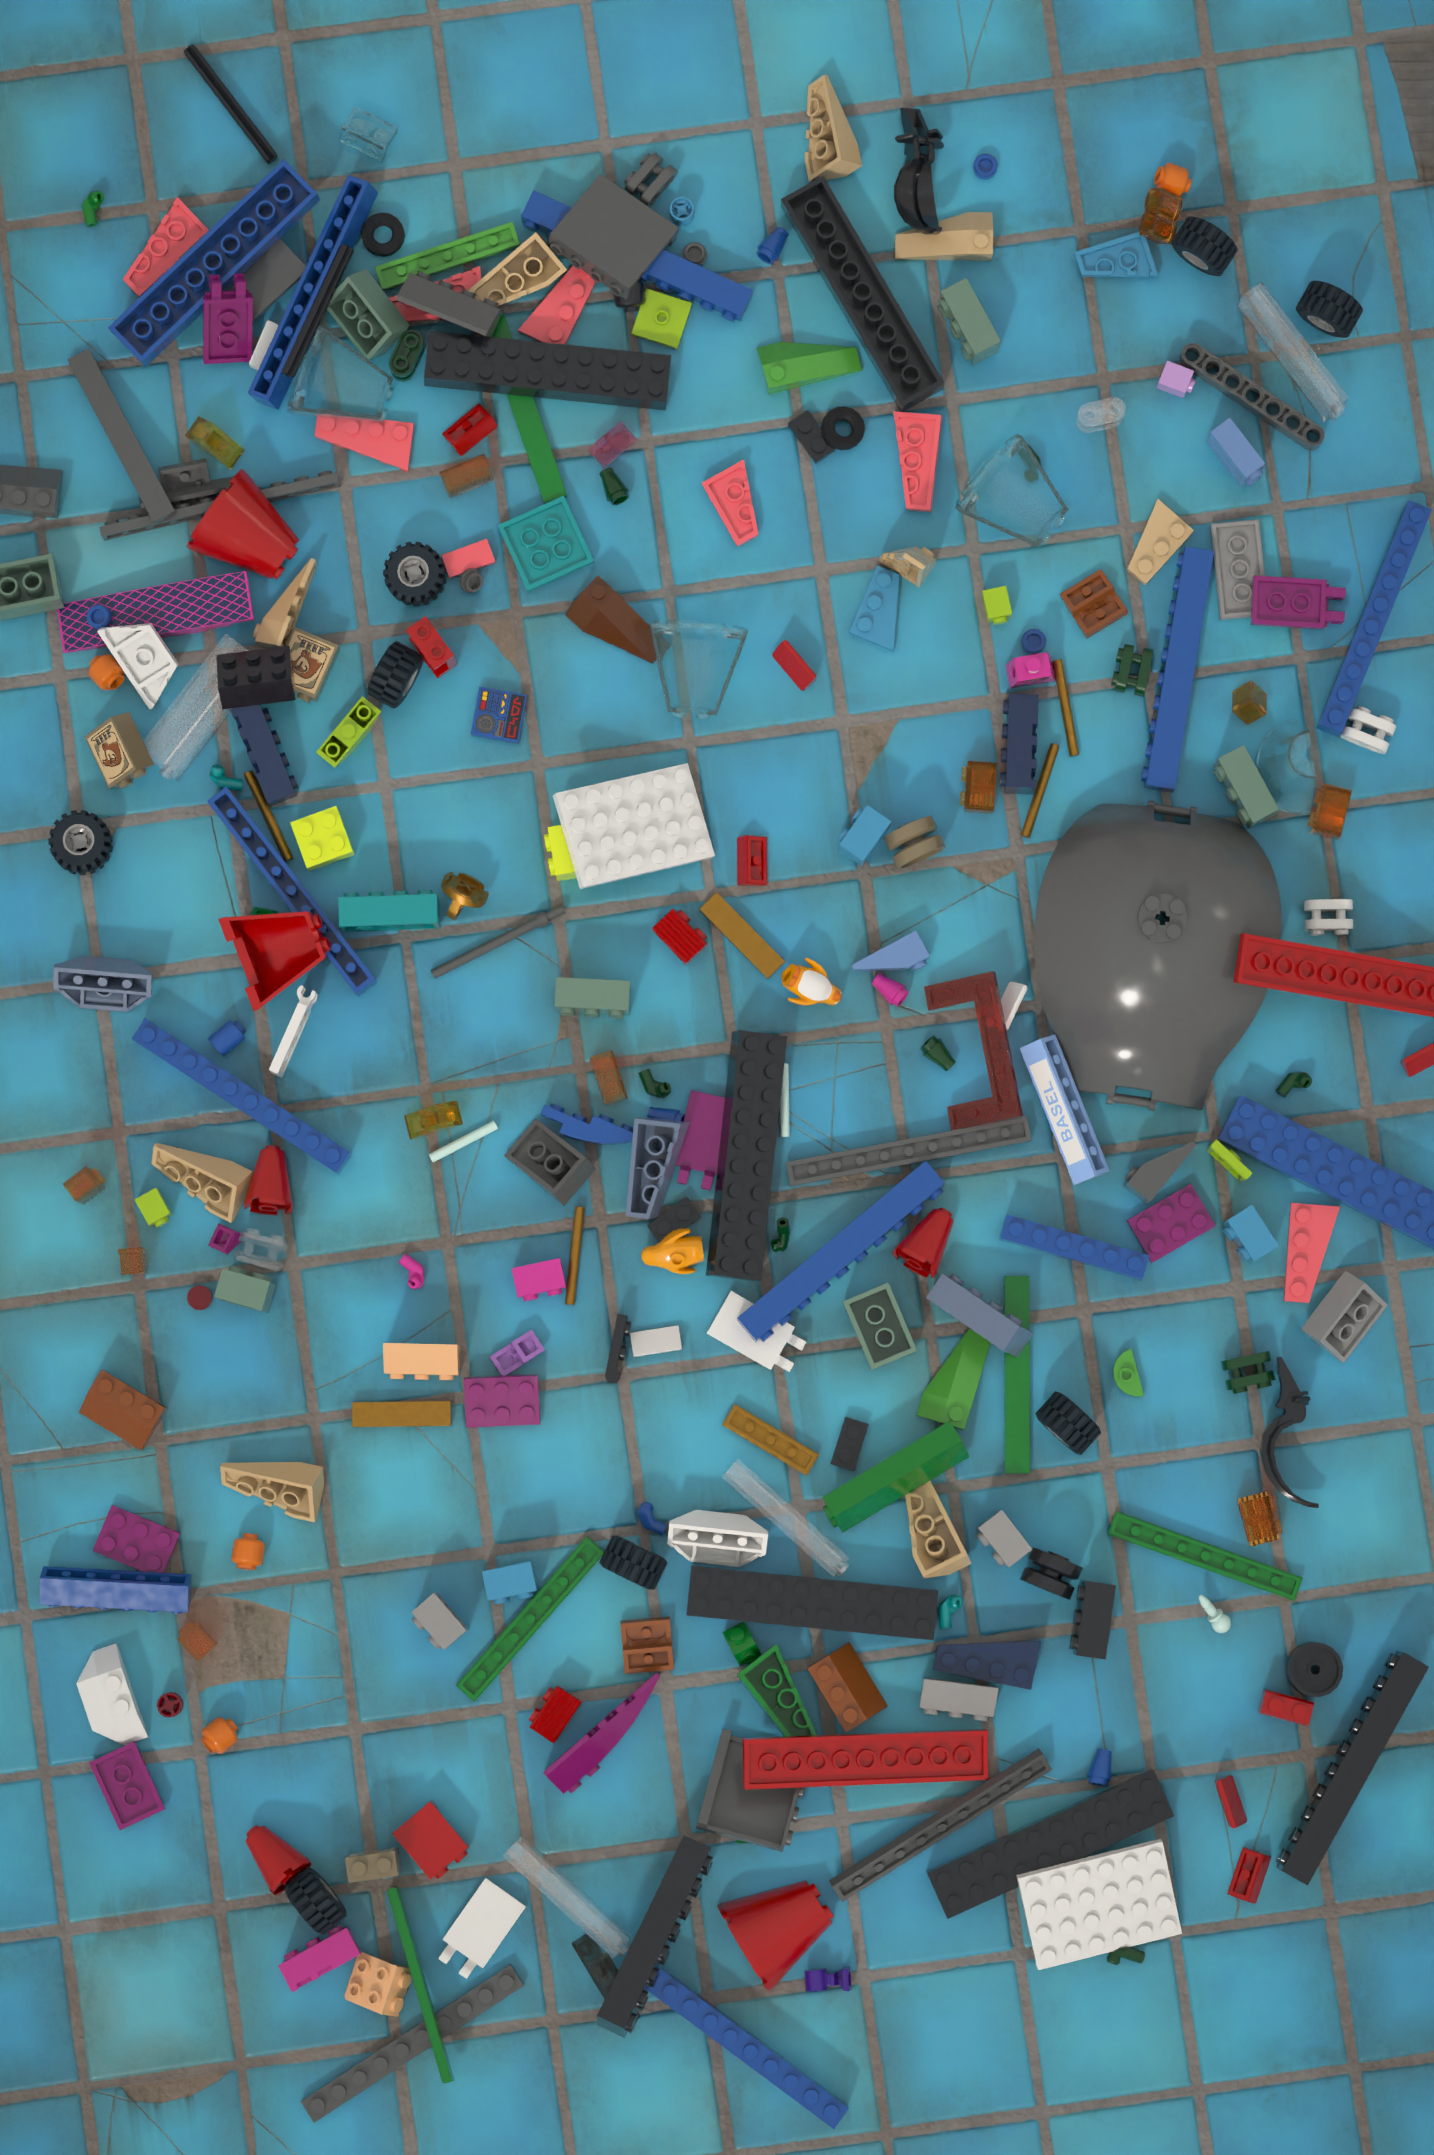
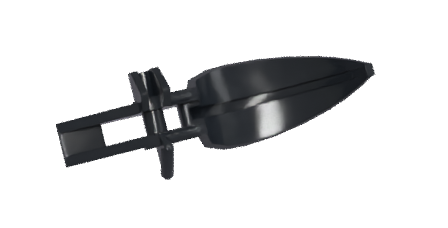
(914, 182)
(1294, 1412)

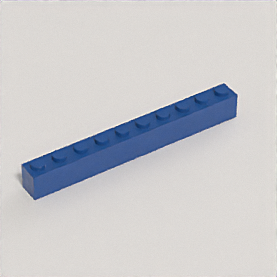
(340, 229)
(666, 271)
(1374, 618)
(1179, 669)
(289, 887)
(241, 1096)
(840, 1252)
(748, 2048)

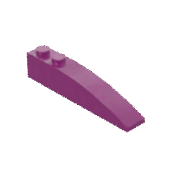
(598, 1742)

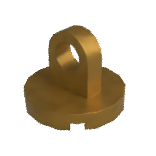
(464, 892)

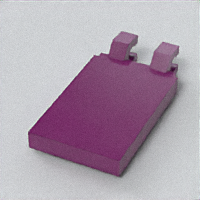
(227, 322)
(1294, 602)
(702, 1138)

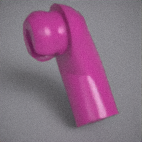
(416, 1271)

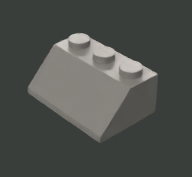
(1344, 1316)
(958, 1698)

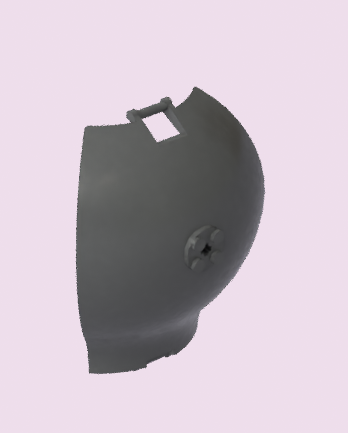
(1143, 997)

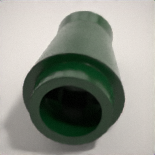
(614, 488)
(937, 1052)

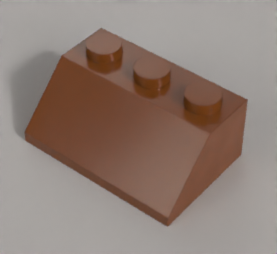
(122, 1409)
(847, 1687)

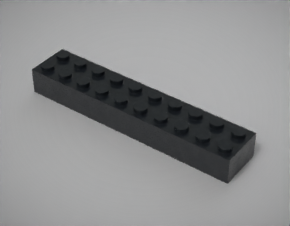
(862, 294)
(547, 370)
(746, 1155)
(812, 1602)
(1351, 1767)
(1050, 1842)

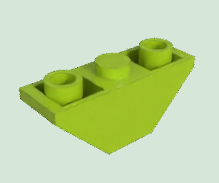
(349, 733)

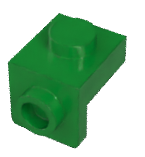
(742, 1643)

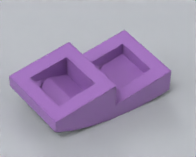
(517, 1353)

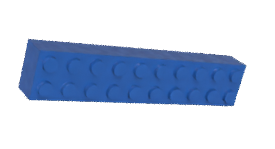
(224, 250)
(1330, 1169)

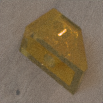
(214, 442)
(433, 1119)

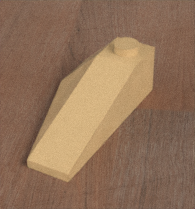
(832, 144)
(962, 238)
(520, 273)
(910, 563)
(282, 617)
(212, 1179)
(288, 1485)
(933, 1537)

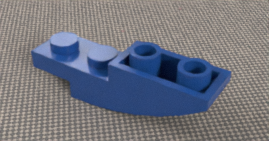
(597, 1132)

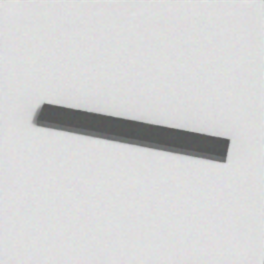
(121, 436)

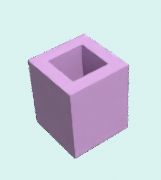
(1176, 379)

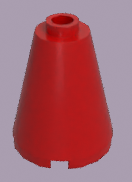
(269, 1184)
(926, 1243)
(275, 1858)

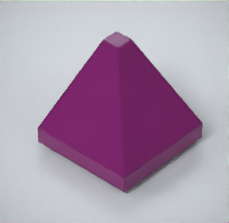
(224, 1239)

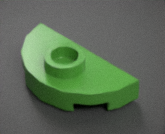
(1126, 1374)

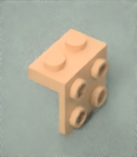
(378, 1985)

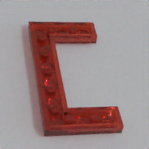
(1005, 1098)

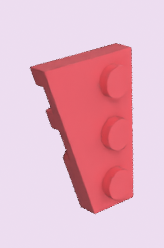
(733, 502)

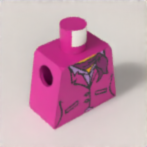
(1030, 670)

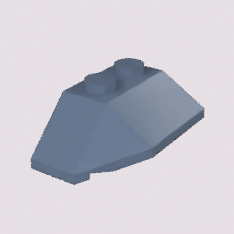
(103, 983)

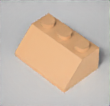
(421, 1360)

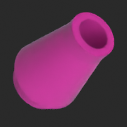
(891, 990)

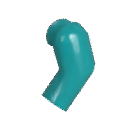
(221, 780)
(947, 1608)

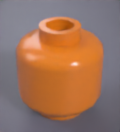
(1173, 178)
(106, 672)
(248, 1552)
(219, 1735)

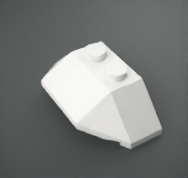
(717, 1538)
(110, 1697)

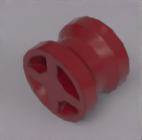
(165, 1705)

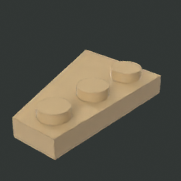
(1159, 541)

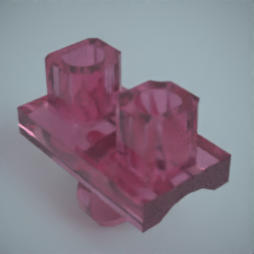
(612, 444)

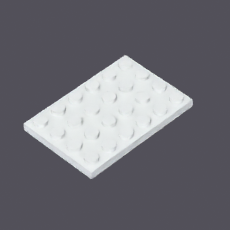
(633, 825)
(1099, 1904)

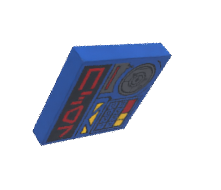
(499, 715)

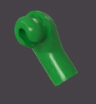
(90, 206)

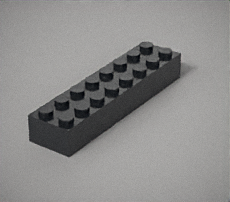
(653, 1937)

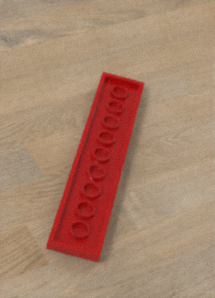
(1335, 975)
(865, 1759)

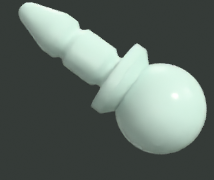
(1220, 1622)

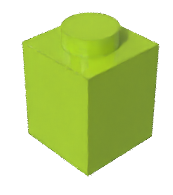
(996, 605)
(154, 1208)

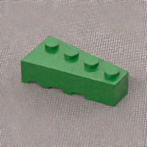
(776, 1694)

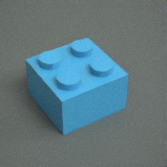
(864, 835)
(1249, 1234)
(510, 1581)

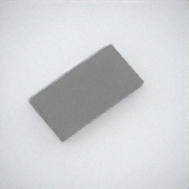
(1236, 561)

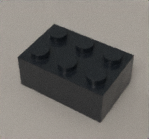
(255, 677)
(1092, 1619)

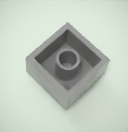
(1003, 1539)
(439, 1621)

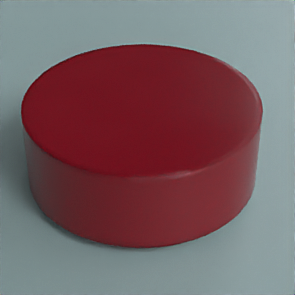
(199, 1297)

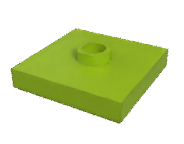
(662, 319)
(1229, 1161)

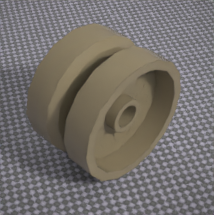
(913, 841)

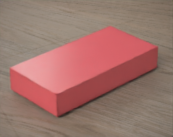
(471, 556)

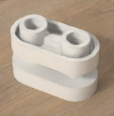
(1381, 725)
(1317, 926)

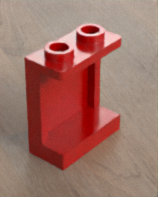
(432, 647)
(431, 1841)

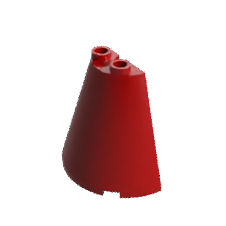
(245, 530)
(275, 950)
(776, 1927)

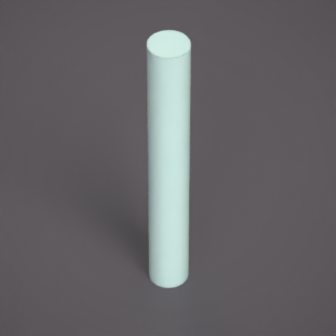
(784, 1104)
(463, 1141)

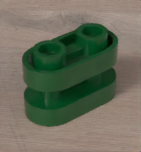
(407, 355)
(1125, 657)
(1239, 1383)

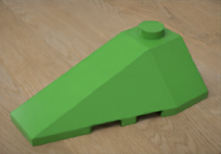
(800, 364)
(956, 1382)

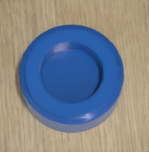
(985, 166)
(99, 616)
(1033, 641)

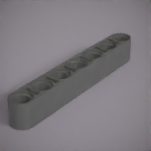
(1258, 407)

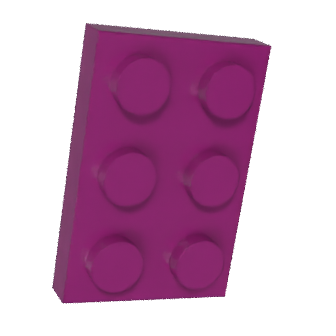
(1171, 1223)
(502, 1400)
(136, 1541)
(127, 1785)

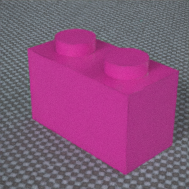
(539, 1279)

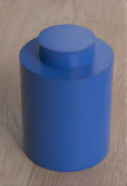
(227, 1037)

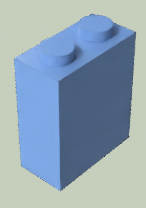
(1236, 453)

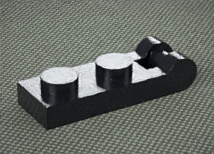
(617, 1350)

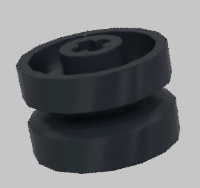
(1051, 1573)
(1299, 1665)

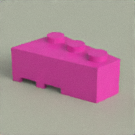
(319, 1957)

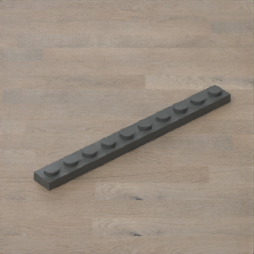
(185, 512)
(908, 1151)
(940, 1825)
(411, 2044)

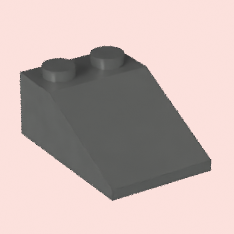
(550, 1162)
(1152, 1175)

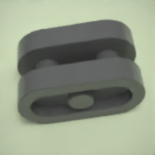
(649, 165)

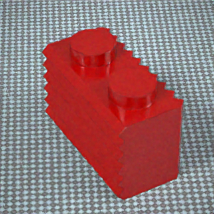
(680, 936)
(1285, 1707)
(554, 1714)

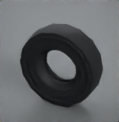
(372, 224)
(848, 415)

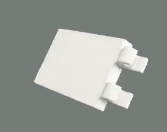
(293, 1032)
(730, 1332)
(482, 1926)

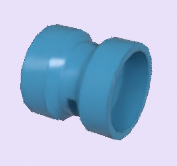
(684, 207)

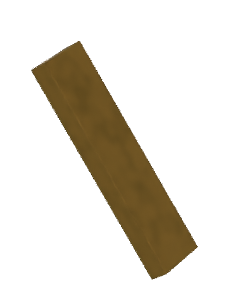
(742, 935)
(401, 1414)
(770, 1439)

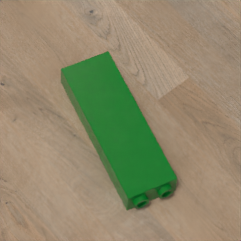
(894, 1477)

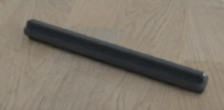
(230, 104)
(317, 311)

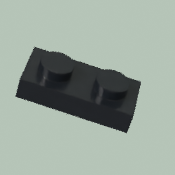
(810, 436)
(677, 1217)
(849, 1444)

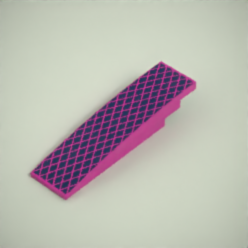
(171, 609)

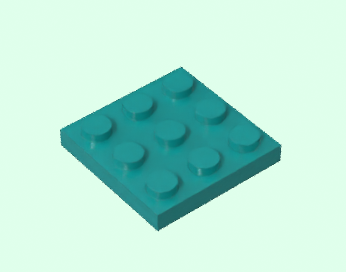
(545, 544)

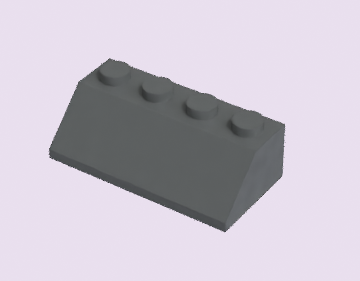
(449, 304)
(30, 491)

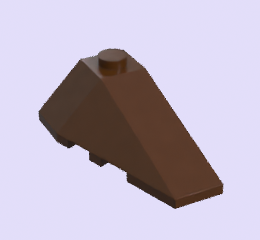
(608, 617)

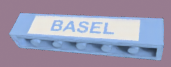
(1064, 1109)

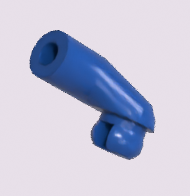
(647, 1519)

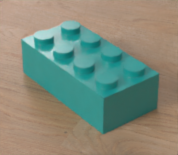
(389, 911)

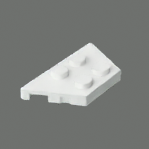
(141, 657)

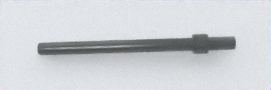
(542, 919)

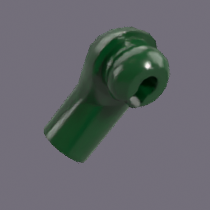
(654, 1087)
(783, 1233)
(1126, 1953)

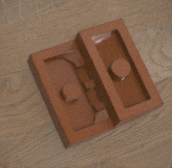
(1093, 603)
(647, 1645)

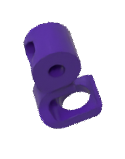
(820, 1979)

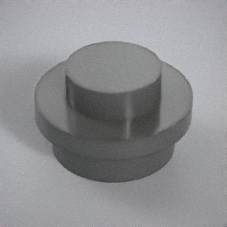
(695, 253)
(471, 580)

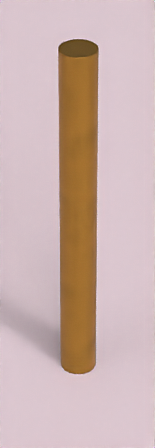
(1065, 708)
(1040, 790)
(268, 816)
(574, 1255)

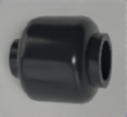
(635, 298)

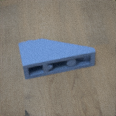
(900, 955)

